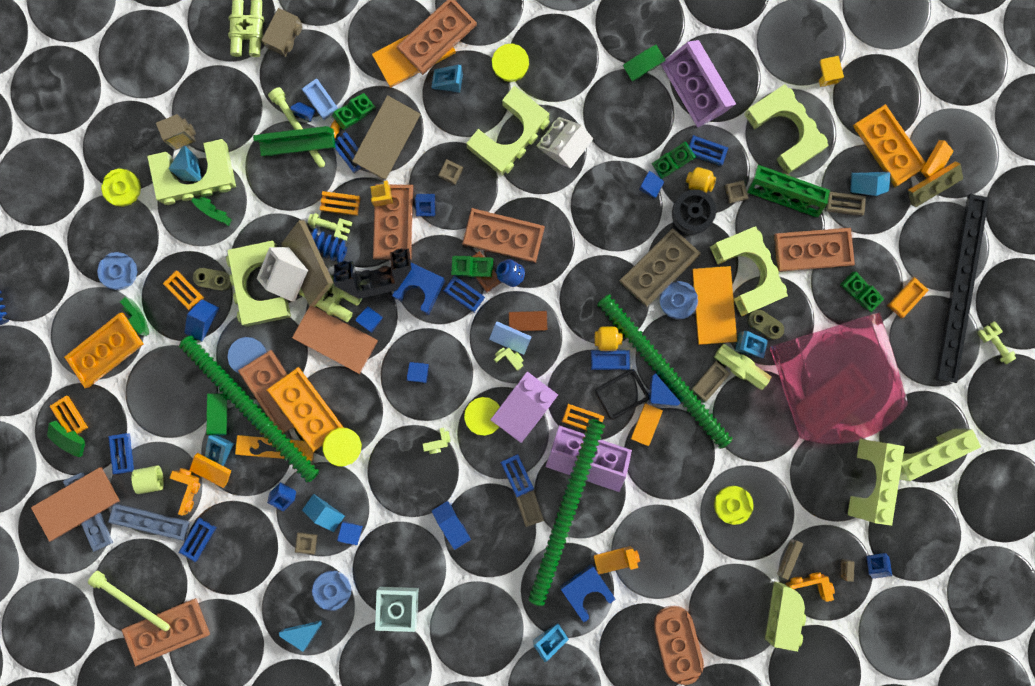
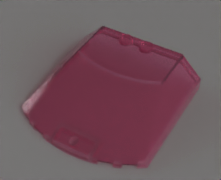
(841, 381)

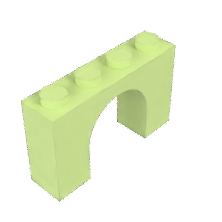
(783, 103)
(501, 156)
(217, 178)
(751, 245)
(242, 263)
(949, 447)
(881, 503)

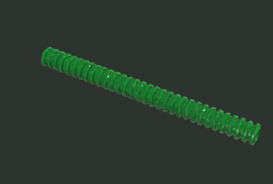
(665, 372)
(249, 409)
(566, 513)

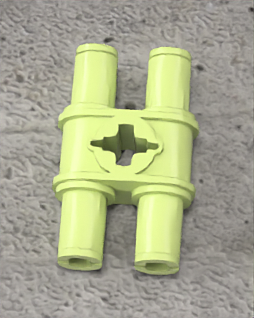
(253, 32)
(331, 304)

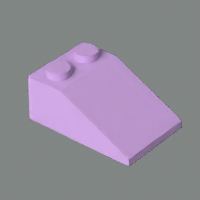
(524, 407)

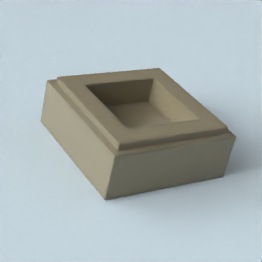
(450, 172)
(736, 192)
(306, 543)
(847, 570)

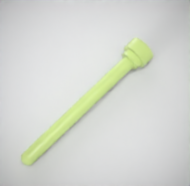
(278, 97)
(98, 580)

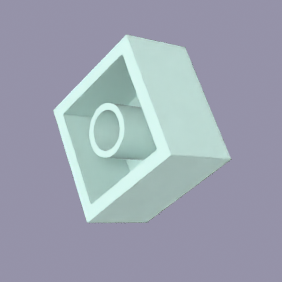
(396, 609)

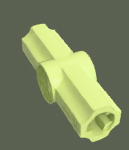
(742, 367)

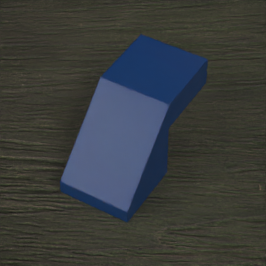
(451, 525)

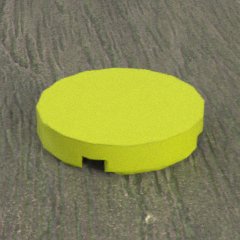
(510, 62)
(121, 187)
(479, 415)
(341, 446)
(733, 505)

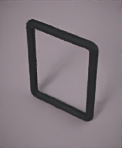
(615, 380)

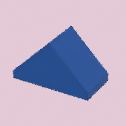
(200, 319)
(660, 393)

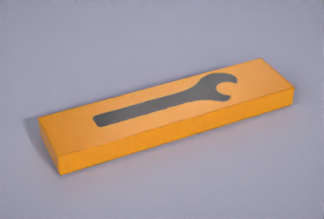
(260, 447)

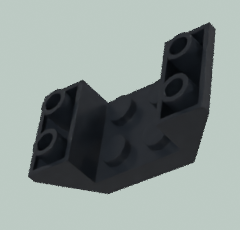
(376, 281)

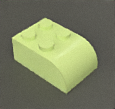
(785, 618)

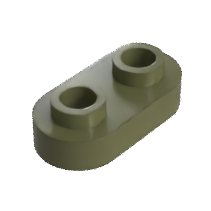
(211, 279)
(765, 325)

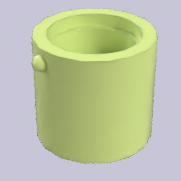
(147, 479)

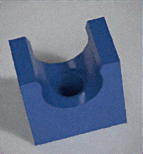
(426, 281)
(582, 584)

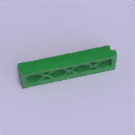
(295, 141)
(789, 188)

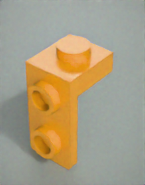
(185, 476)
(616, 560)
(825, 587)

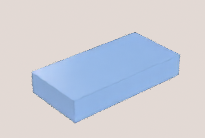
(320, 99)
(510, 338)

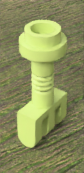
(338, 228)
(992, 335)

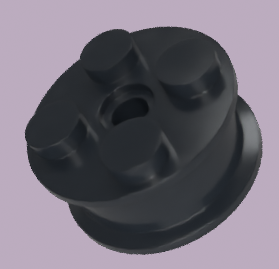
(688, 221)

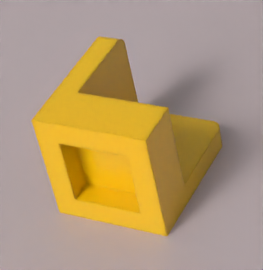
(831, 71)
(381, 194)

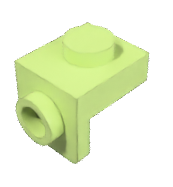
(515, 359)
(434, 447)

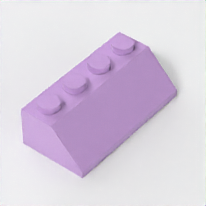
(698, 83)
(609, 463)

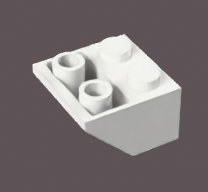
(565, 141)
(282, 273)

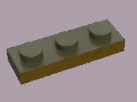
(935, 184)

